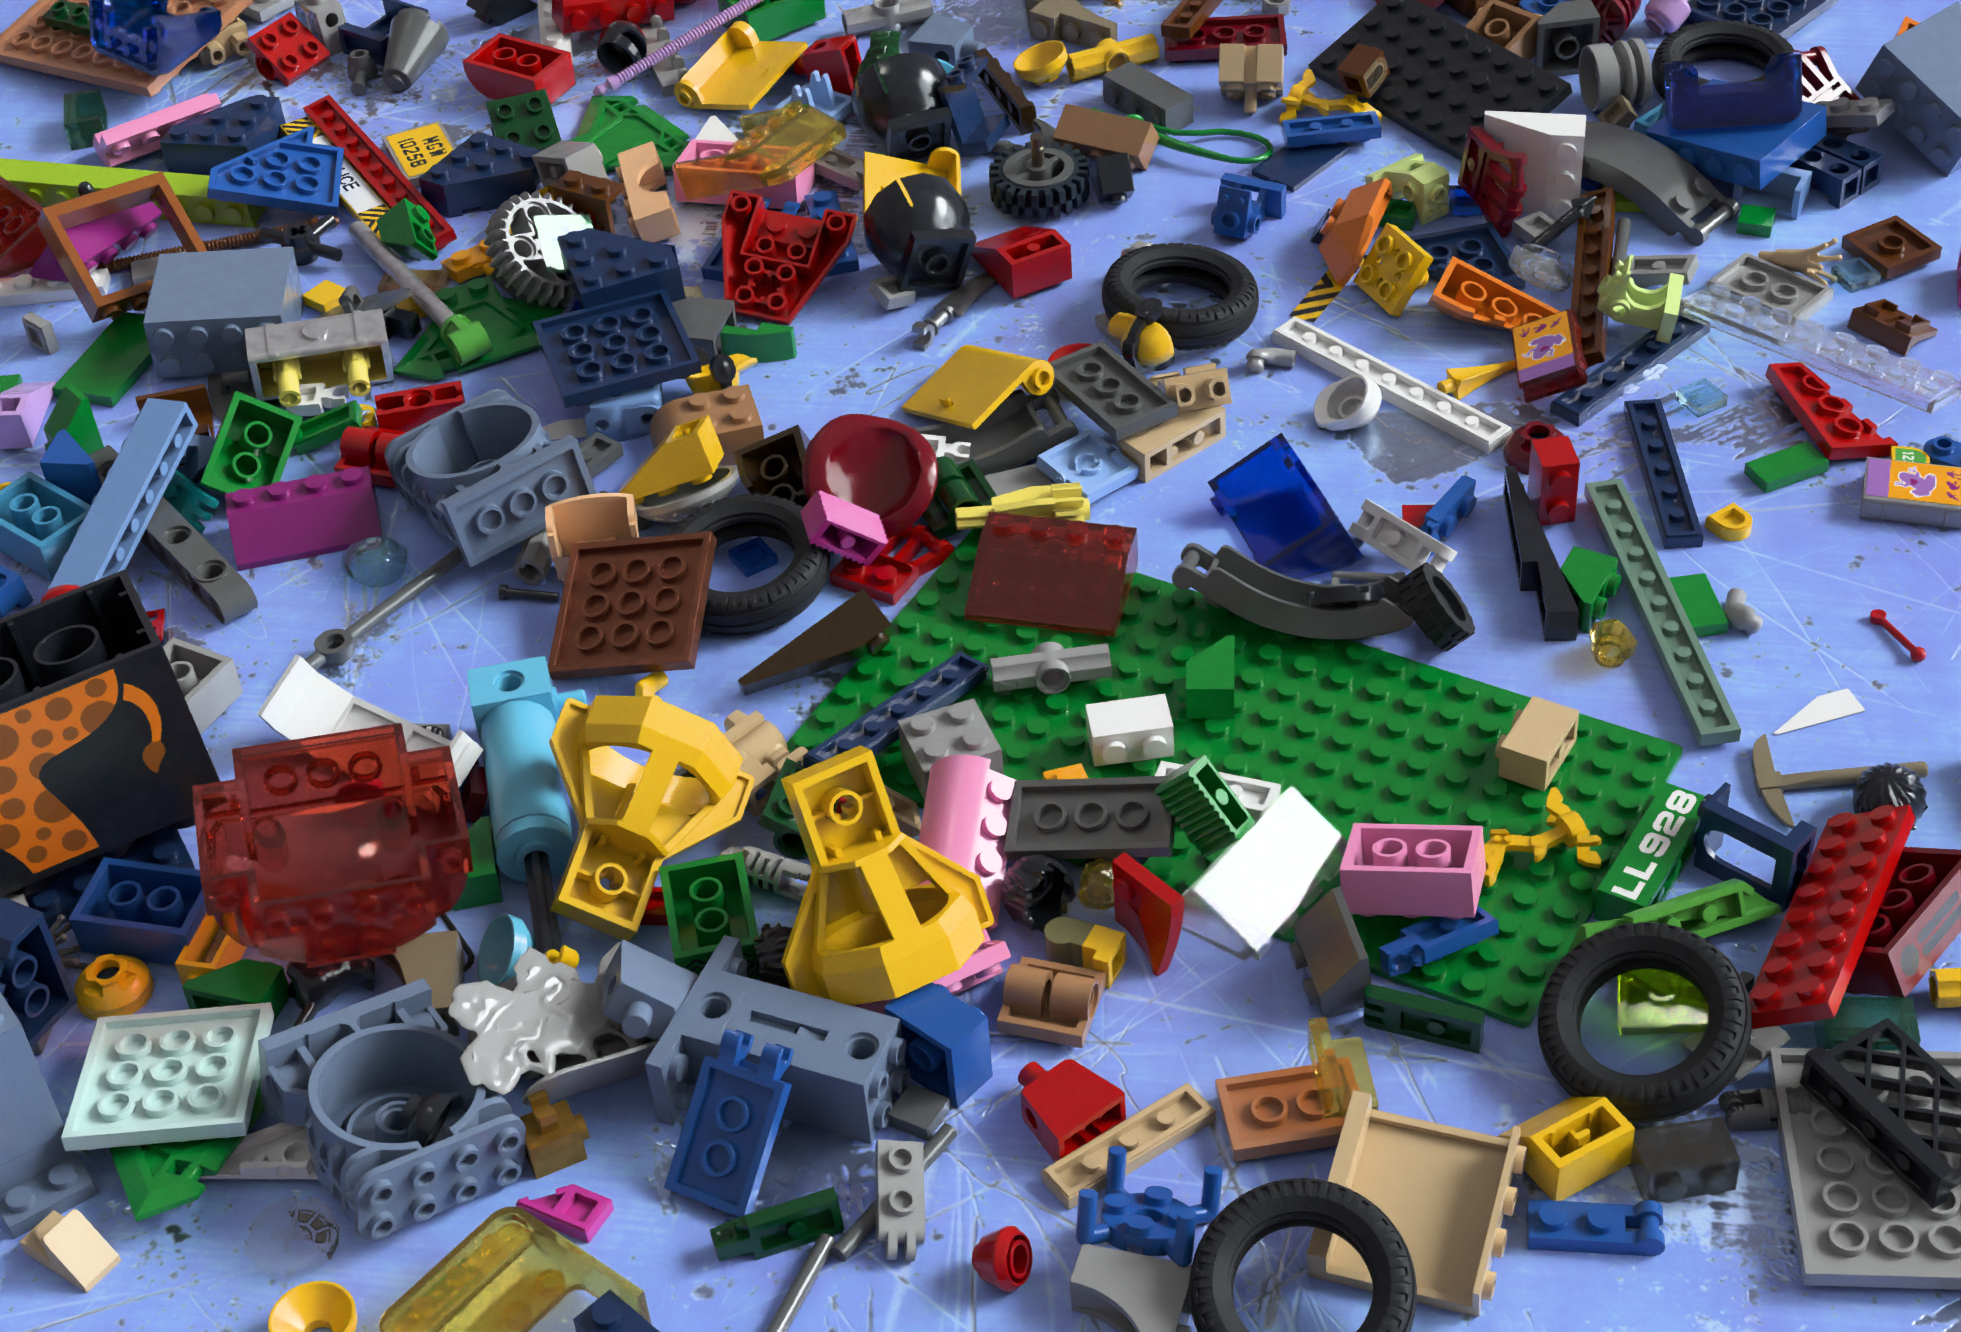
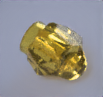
(1611, 643)
(1097, 885)

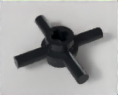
(305, 240)

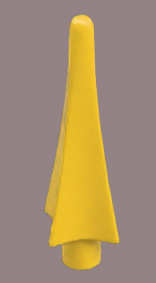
(1465, 380)

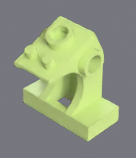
(1418, 182)
(1641, 307)

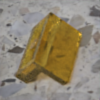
(1338, 1069)

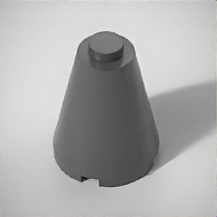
(412, 47)

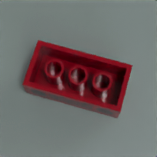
(1912, 924)

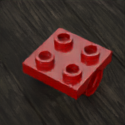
(286, 50)
(366, 448)

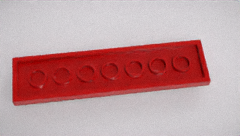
(1830, 917)

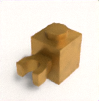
(553, 1135)

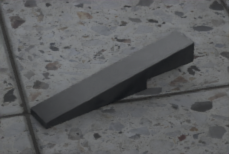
(1536, 563)

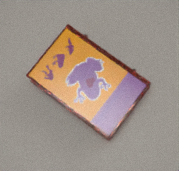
(1549, 355)

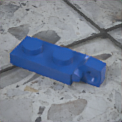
(1453, 505)
(1434, 939)

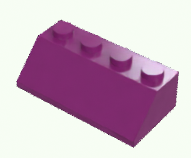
(101, 240)
(302, 517)

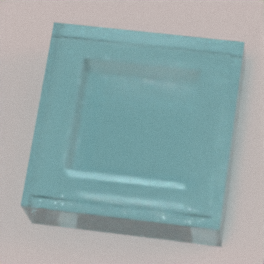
(1856, 275)
(1701, 397)

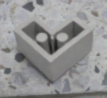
(566, 156)

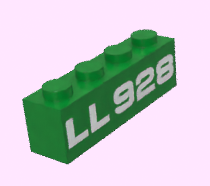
(1652, 854)

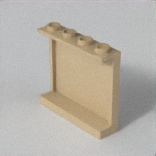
(1438, 1189)

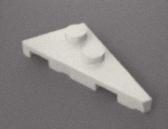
(270, 1154)

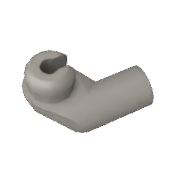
(1269, 356)
(1740, 615)

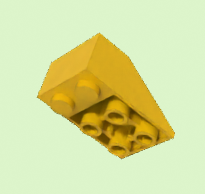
(684, 455)

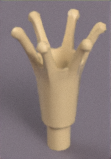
(1804, 260)

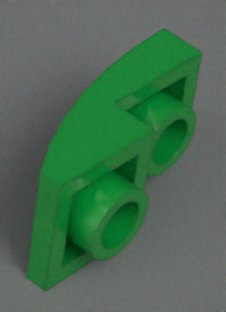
(766, 343)

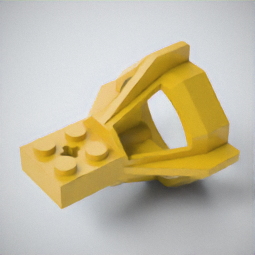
(633, 812)
(862, 918)

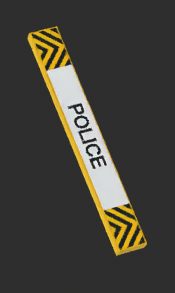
(355, 192)

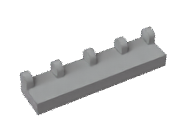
(671, 69)

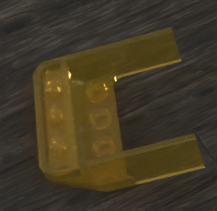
(774, 151)
(505, 1280)

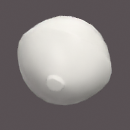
(1347, 403)

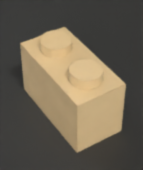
(1537, 743)

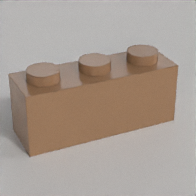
(1106, 134)

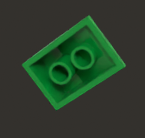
(250, 445)

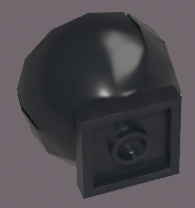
(911, 114)
(921, 243)

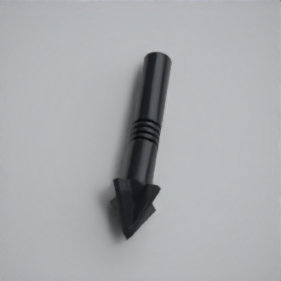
(1580, 208)

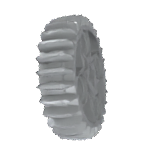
(521, 255)

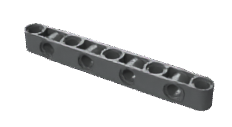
(190, 556)

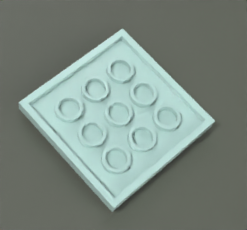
(168, 1077)

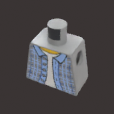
(322, 20)

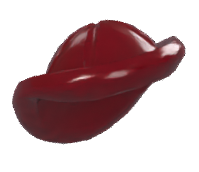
(873, 467)

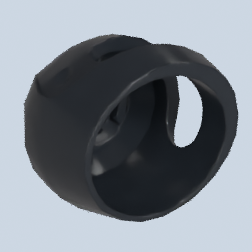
(621, 46)

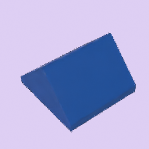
(70, 468)

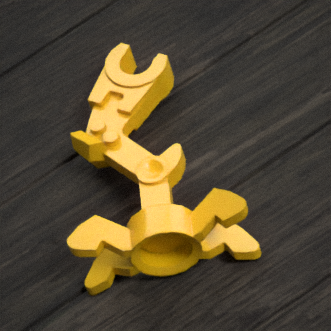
(1301, 96)
(1567, 828)

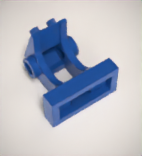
(1237, 212)

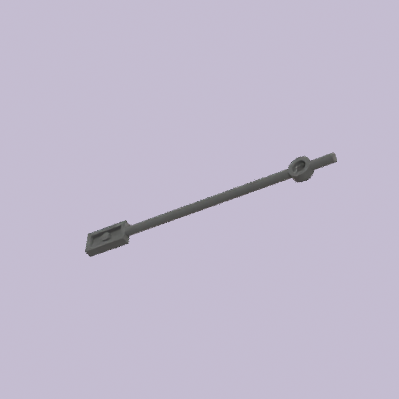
(337, 645)

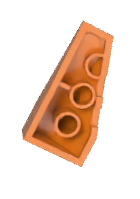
(1483, 299)

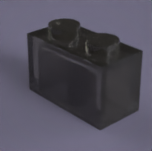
(1684, 1160)

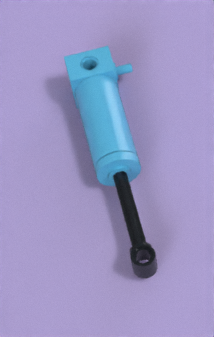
(526, 795)

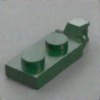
(779, 1227)

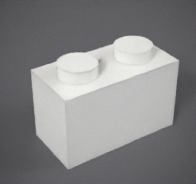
(1129, 730)

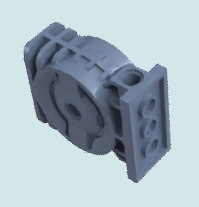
(486, 473)
(362, 1072)

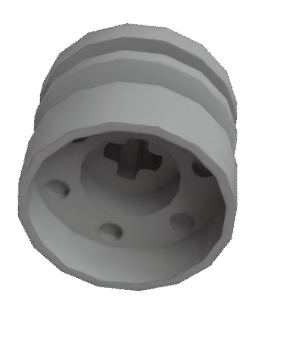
(1615, 71)

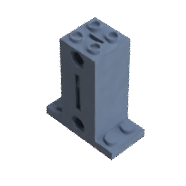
(843, 1061)
(33, 1162)

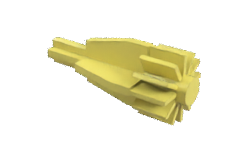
(1055, 501)

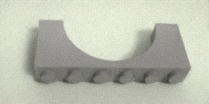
(1131, 1290)

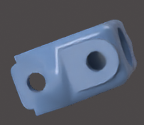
(627, 414)

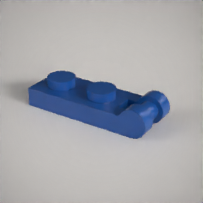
(1595, 1227)

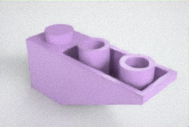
(22, 413)

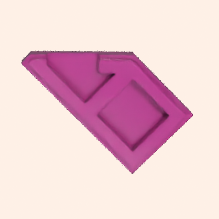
(571, 1211)

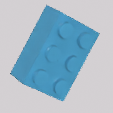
(38, 523)

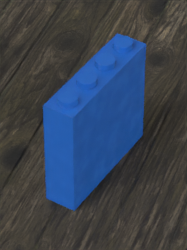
(1745, 153)

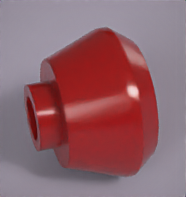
(1003, 1258)

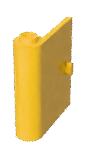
(736, 70)
(883, 170)
(976, 383)

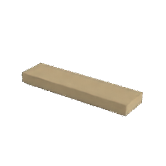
(1143, 1136)

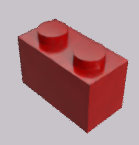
(1553, 480)

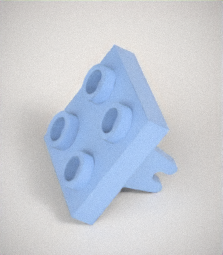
(821, 96)

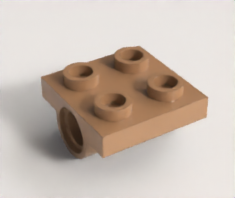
(1050, 1001)

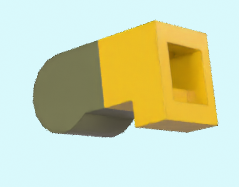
(1085, 946)

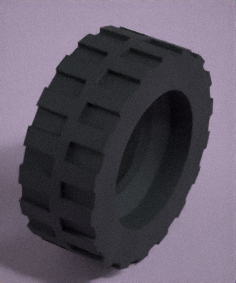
(1436, 607)

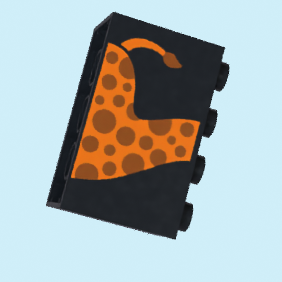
(89, 734)

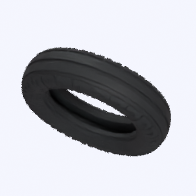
(1718, 40)
(1187, 265)
(781, 598)
(1633, 948)
(1296, 1204)

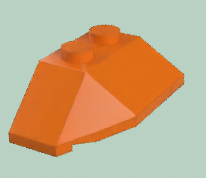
(1352, 227)

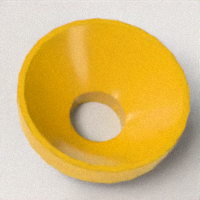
(1041, 62)
(117, 995)
(313, 1307)

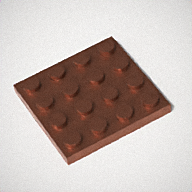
(632, 606)

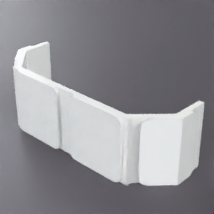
(312, 705)

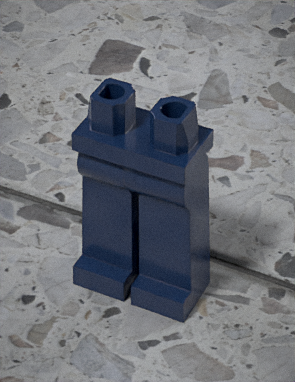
(1841, 169)

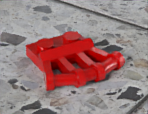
(892, 577)

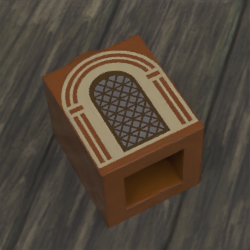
(1363, 70)

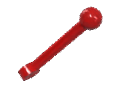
(1878, 617)

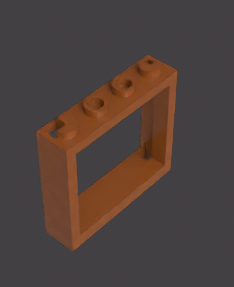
(79, 210)

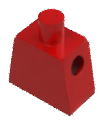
(834, 56)
(1068, 1105)

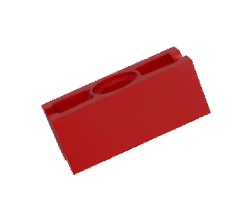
(416, 406)

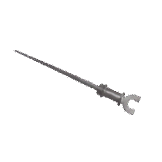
(951, 306)

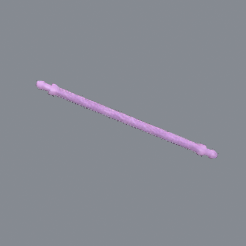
(614, 82)

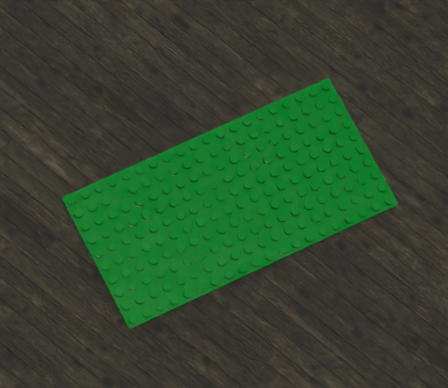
(1333, 719)

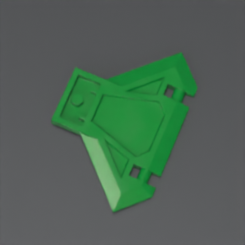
(620, 125)
(504, 320)
(152, 1170)

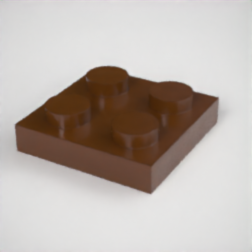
(1891, 246)

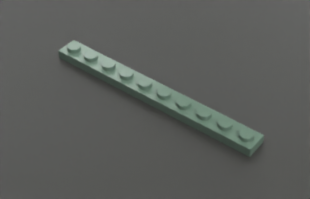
(1662, 614)

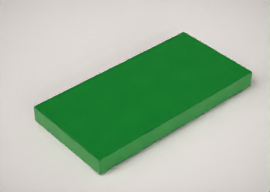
(111, 362)

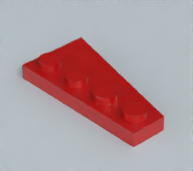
(1826, 416)

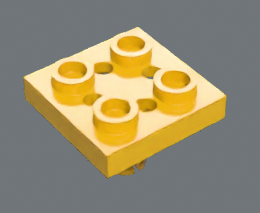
(1400, 272)

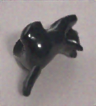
(318, 986)

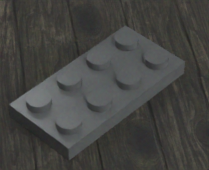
(1111, 391)
(1089, 819)

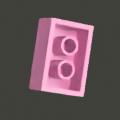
(1413, 870)

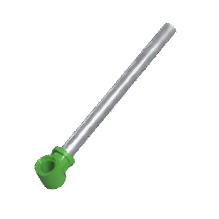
(462, 336)

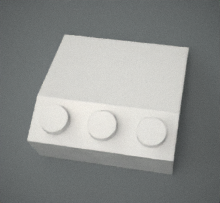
(1553, 156)

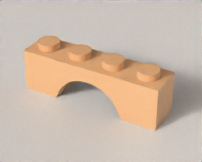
(648, 210)

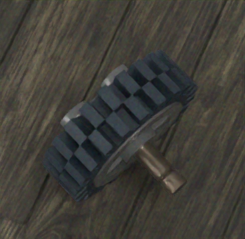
(1039, 179)

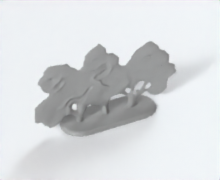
(545, 1015)

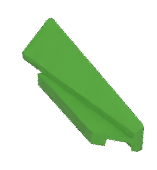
(1700, 911)

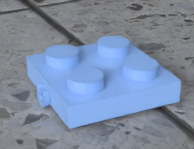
(1088, 461)

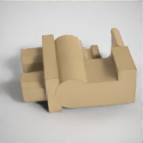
(227, 43)
(1197, 388)
(762, 752)

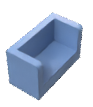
(1786, 193)

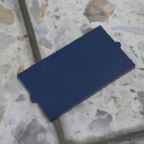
(1299, 166)

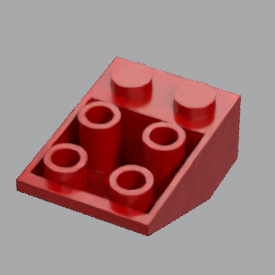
(1025, 259)

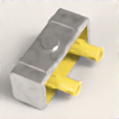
(319, 350)

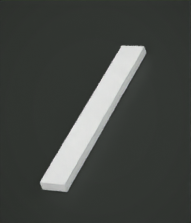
(1395, 386)

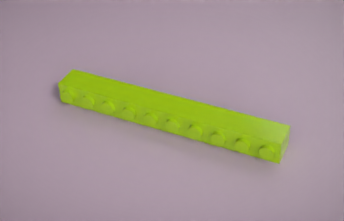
(58, 182)

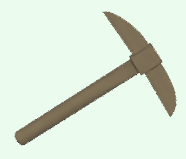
(1771, 784)

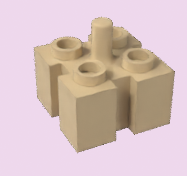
(1251, 71)

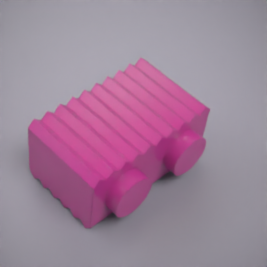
(843, 528)

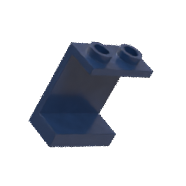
(969, 126)

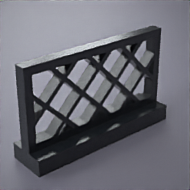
(1882, 1124)

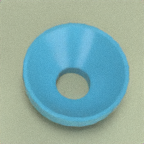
(502, 947)

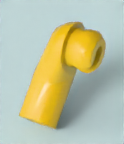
(651, 684)

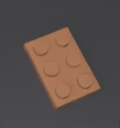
(1275, 1114)

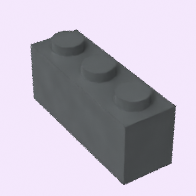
(1146, 94)

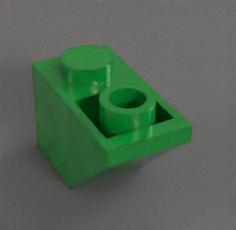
(408, 231)
(1591, 581)

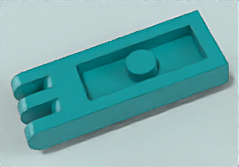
(189, 500)

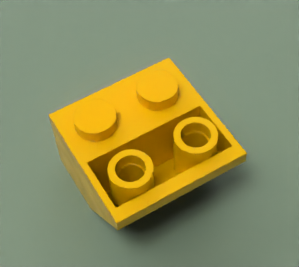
(1575, 1145)

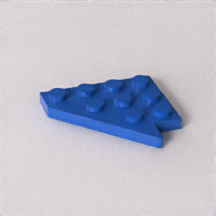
(283, 175)

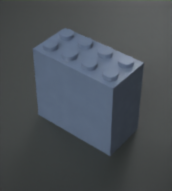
(1924, 81)
(208, 300)

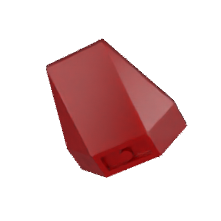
(777, 257)

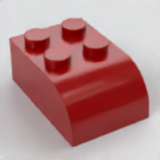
(518, 66)

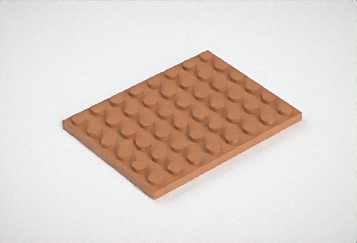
(70, 55)

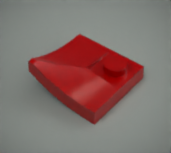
(1147, 910)

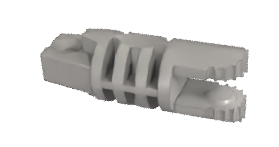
(773, 871)

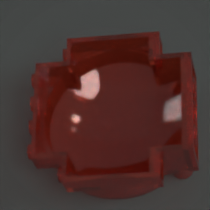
(332, 845)

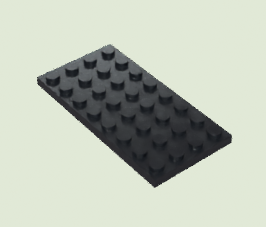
(1441, 73)

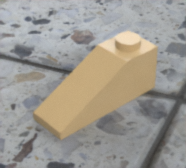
(1174, 440)

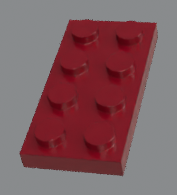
(1227, 30)

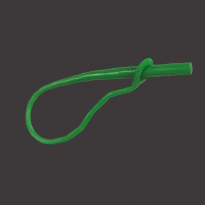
(1180, 146)

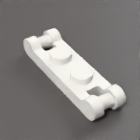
(1399, 538)

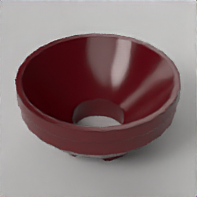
(1518, 443)

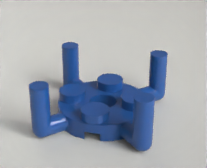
(1146, 1218)

